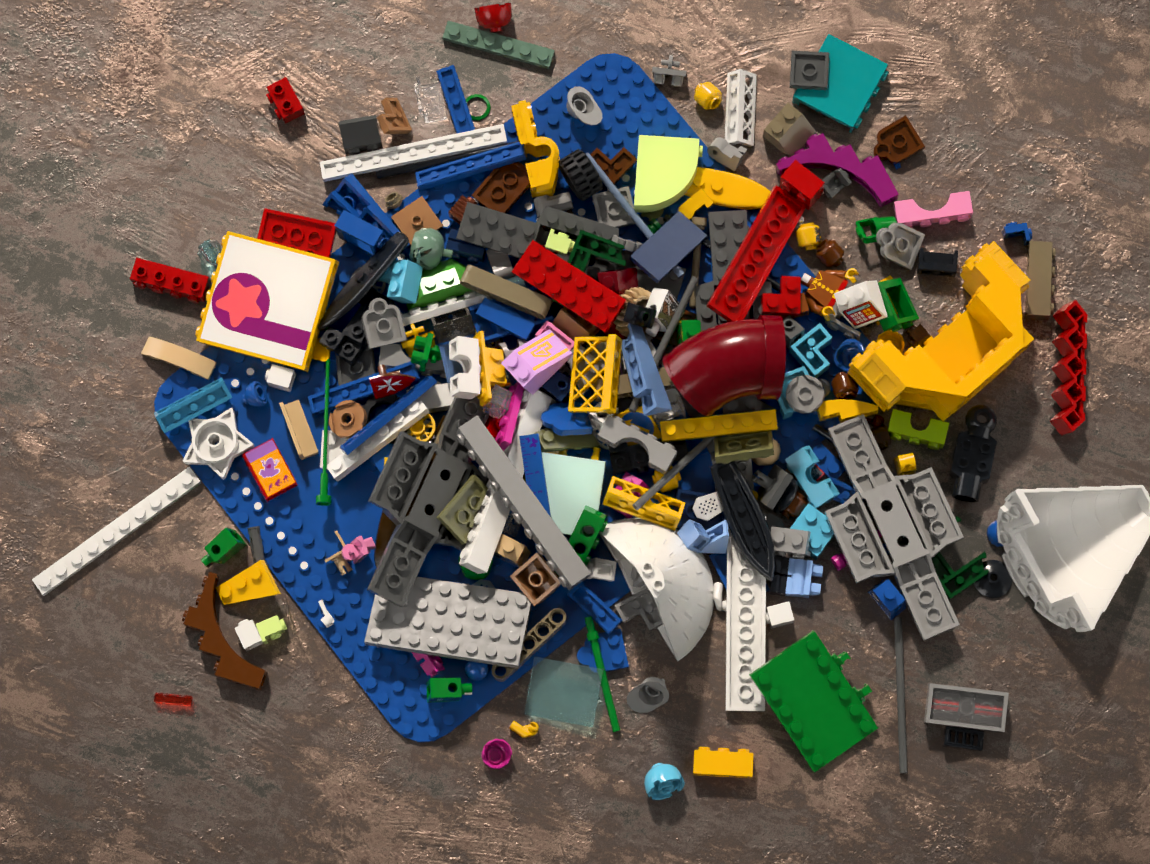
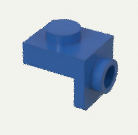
(1013, 230)

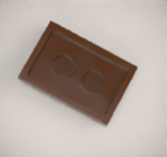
(503, 187)

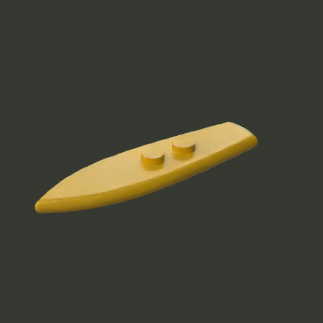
(729, 189)

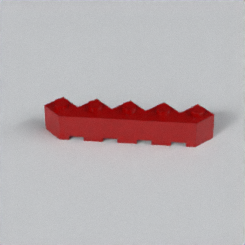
(1070, 368)

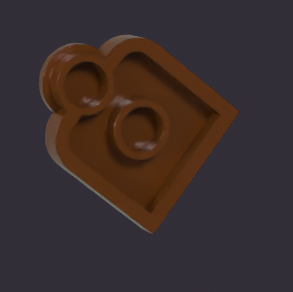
(898, 142)

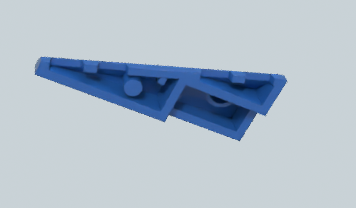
(356, 200)

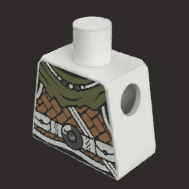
(666, 305)

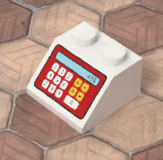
(861, 304)

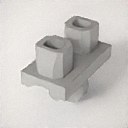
(678, 75)

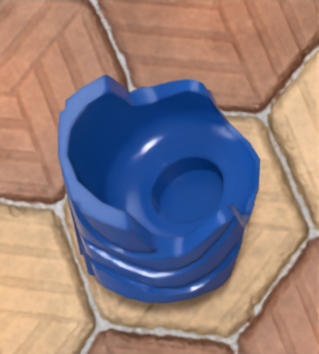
(847, 352)

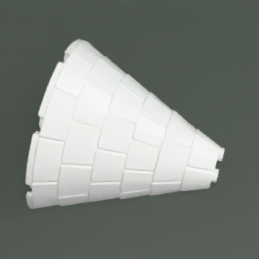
(1073, 547)
(673, 575)

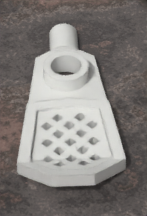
(714, 496)

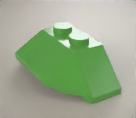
(440, 283)

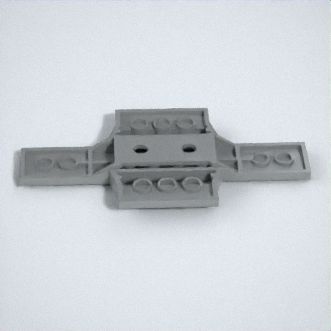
(917, 513)

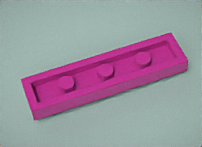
(509, 419)

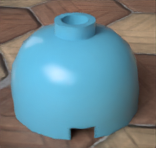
(662, 780)

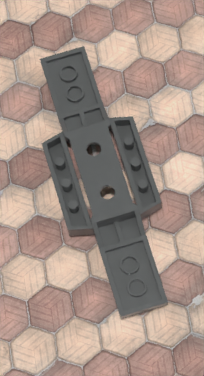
(726, 233)
(513, 235)

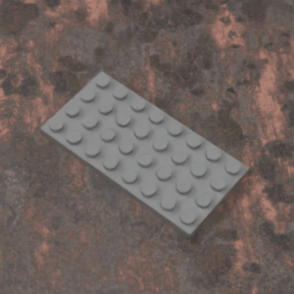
(453, 622)

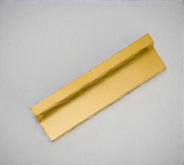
(652, 512)

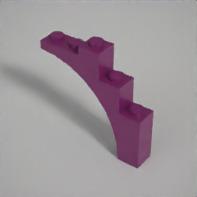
(869, 173)

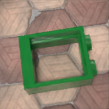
(902, 304)

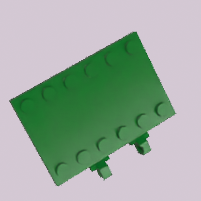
(815, 700)

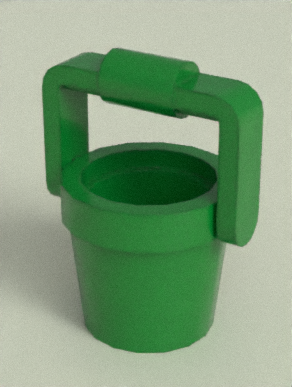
(875, 225)

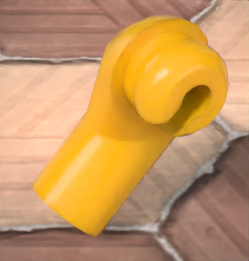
(524, 731)

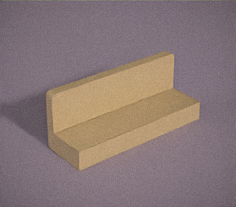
(299, 429)

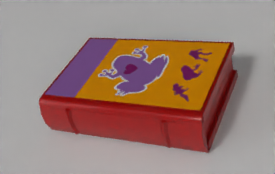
(269, 470)

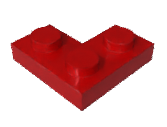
(786, 302)

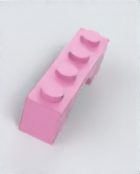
(957, 208)

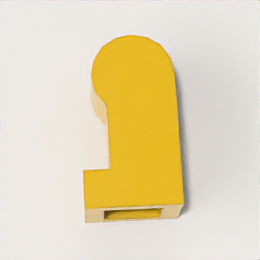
(694, 203)
(905, 464)

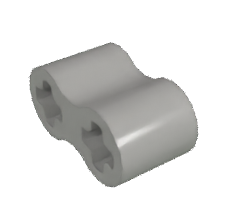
(500, 264)

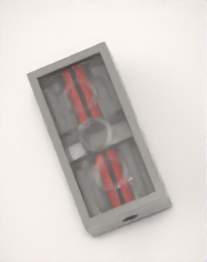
(966, 707)

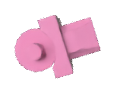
(358, 549)

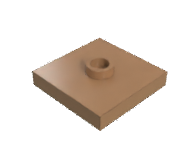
(415, 217)

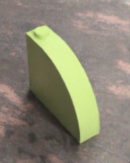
(664, 170)

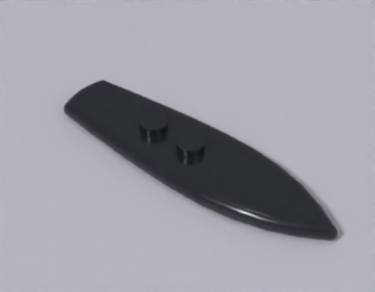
(364, 279)
(744, 518)

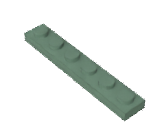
(498, 44)

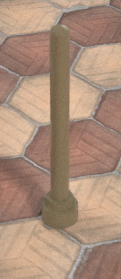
(701, 223)

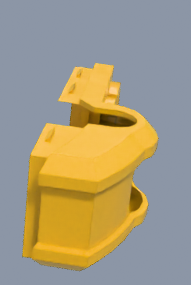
(544, 172)

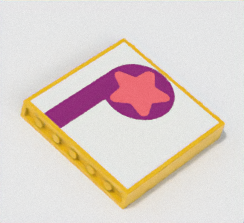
(267, 301)

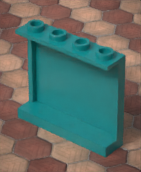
(851, 84)

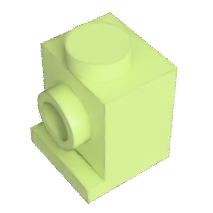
(559, 243)
(271, 628)

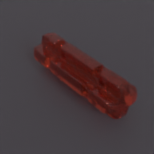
(173, 699)

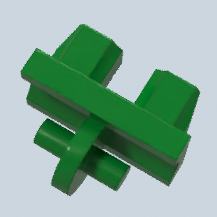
(421, 358)

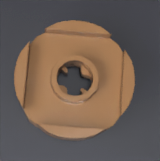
(344, 409)

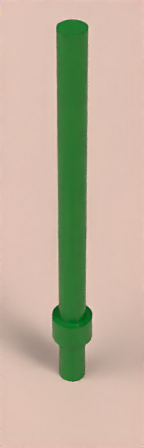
(593, 637)

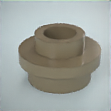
(393, 200)

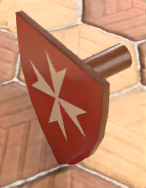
(389, 383)

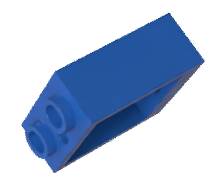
(359, 233)

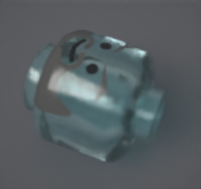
(209, 251)

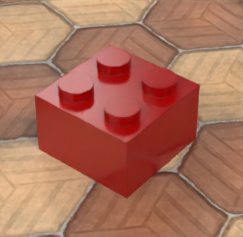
(802, 184)

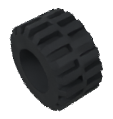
(580, 174)

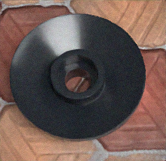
(786, 497)
(997, 588)

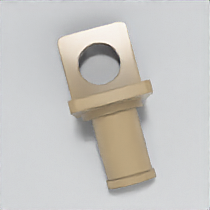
(338, 558)

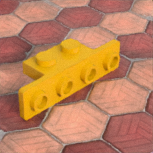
(491, 371)

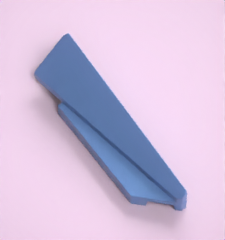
(644, 373)

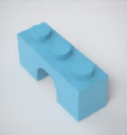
(801, 465)

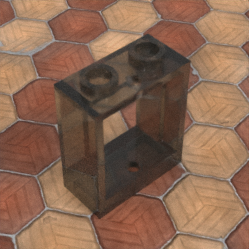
(449, 328)

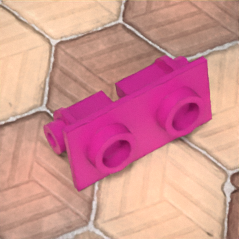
(431, 664)

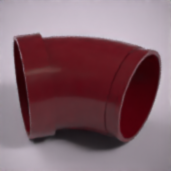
(730, 363)

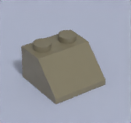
(788, 130)

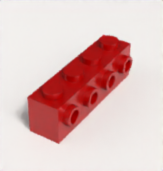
(170, 280)

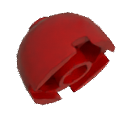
(494, 16)

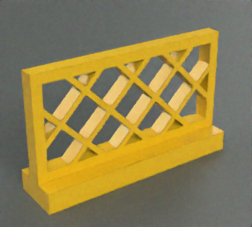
(611, 374)

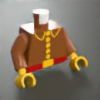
(822, 288)

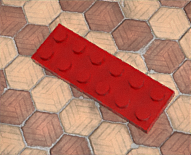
(569, 286)

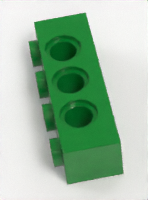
(591, 518)

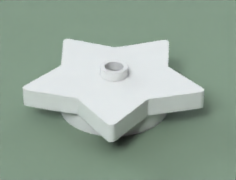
(207, 433)

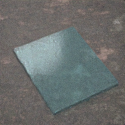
(563, 691)

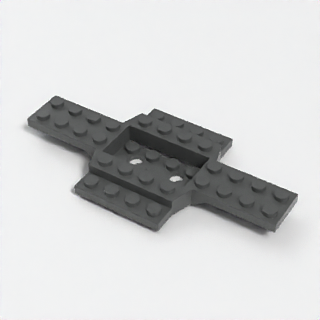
(397, 487)

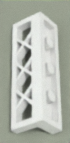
(736, 107)

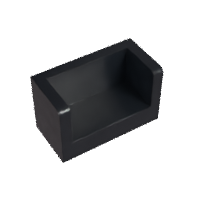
(937, 263)

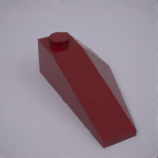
(618, 282)

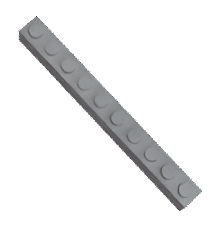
(522, 502)

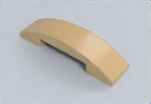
(179, 357)

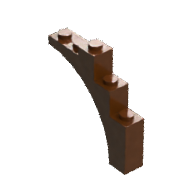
(204, 619)

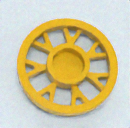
(419, 428)

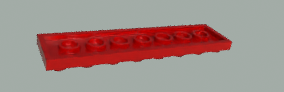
(756, 255)

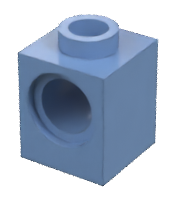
(694, 536)

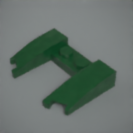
(596, 246)
(958, 581)

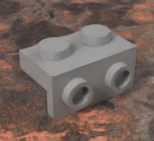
(791, 542)

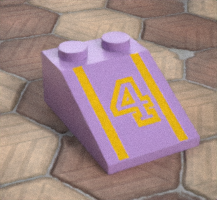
(537, 360)

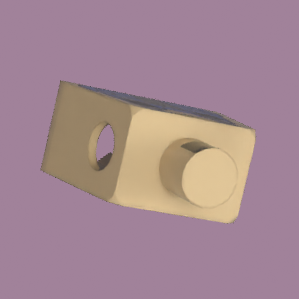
(511, 551)

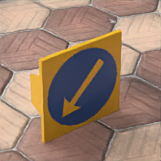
(645, 423)

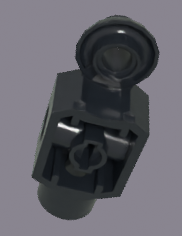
(973, 454)

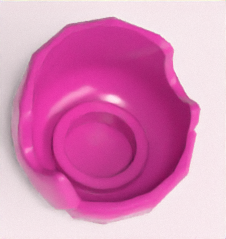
(496, 753)

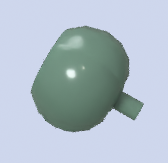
(428, 248)

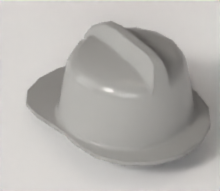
(583, 106)
(648, 695)

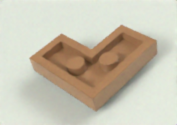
(394, 119)

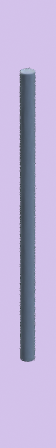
(627, 207)

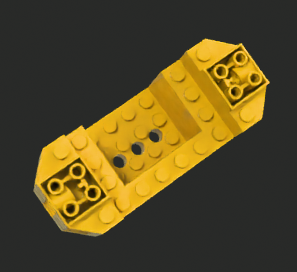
(963, 354)

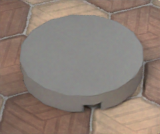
(805, 394)

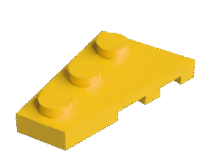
(248, 585)

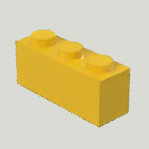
(723, 763)

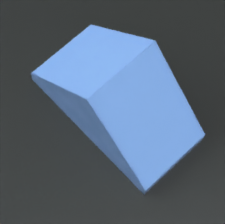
(719, 538)

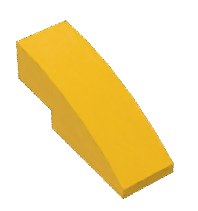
(845, 409)

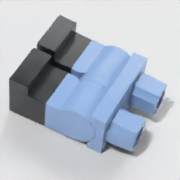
(793, 577)

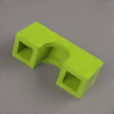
(901, 428)

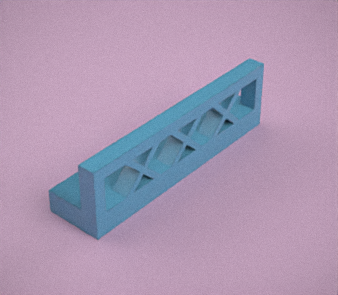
(192, 405)

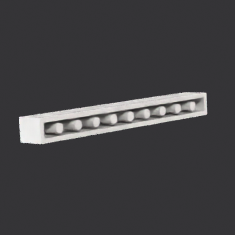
(493, 513)

